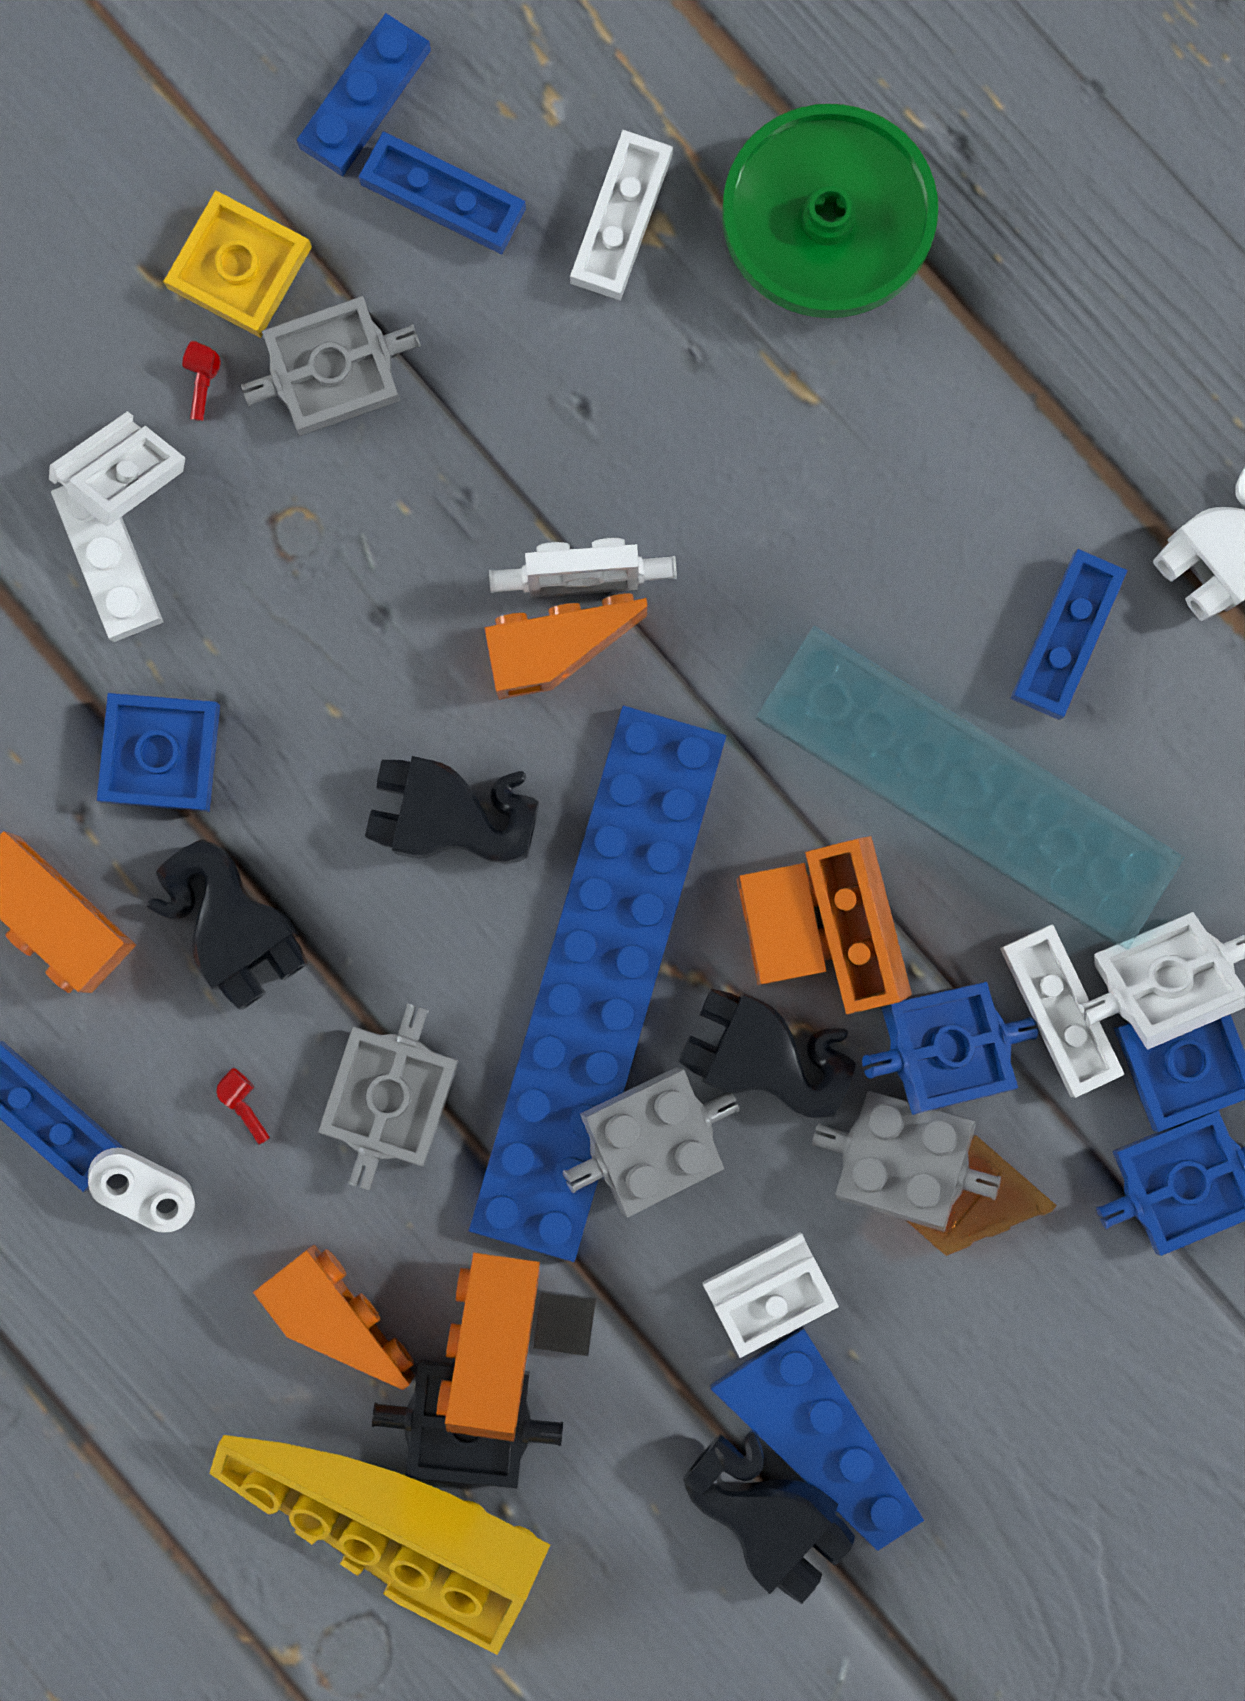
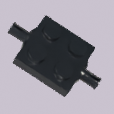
(455, 1456)

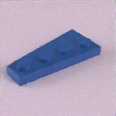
(814, 1428)

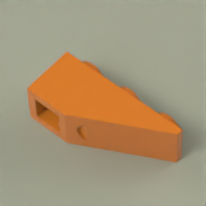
(546, 650)
(323, 1314)

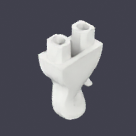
(1215, 552)

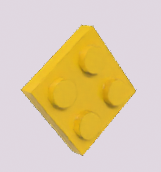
(237, 263)

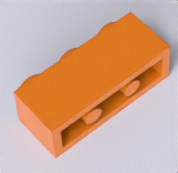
(56, 920)
(858, 925)
(489, 1346)

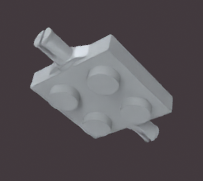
(330, 365)
(388, 1096)
(651, 1141)
(906, 1161)

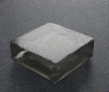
(564, 1323)

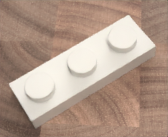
(621, 215)
(109, 569)
(1053, 999)

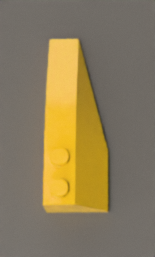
(424, 1543)

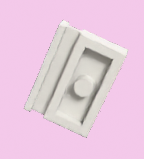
(117, 468)
(770, 1294)

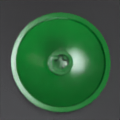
(829, 210)

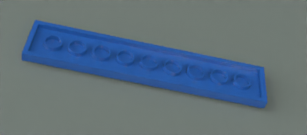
(597, 978)

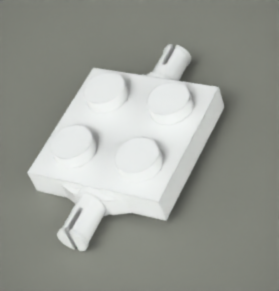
(567, 571)
(1169, 981)

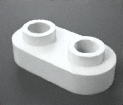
(145, 1188)

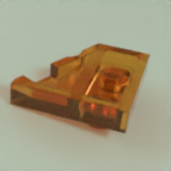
(981, 1216)

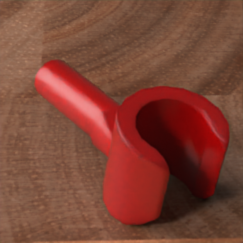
(206, 364)
(232, 1092)

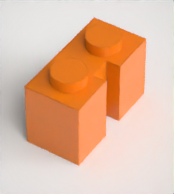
(782, 924)

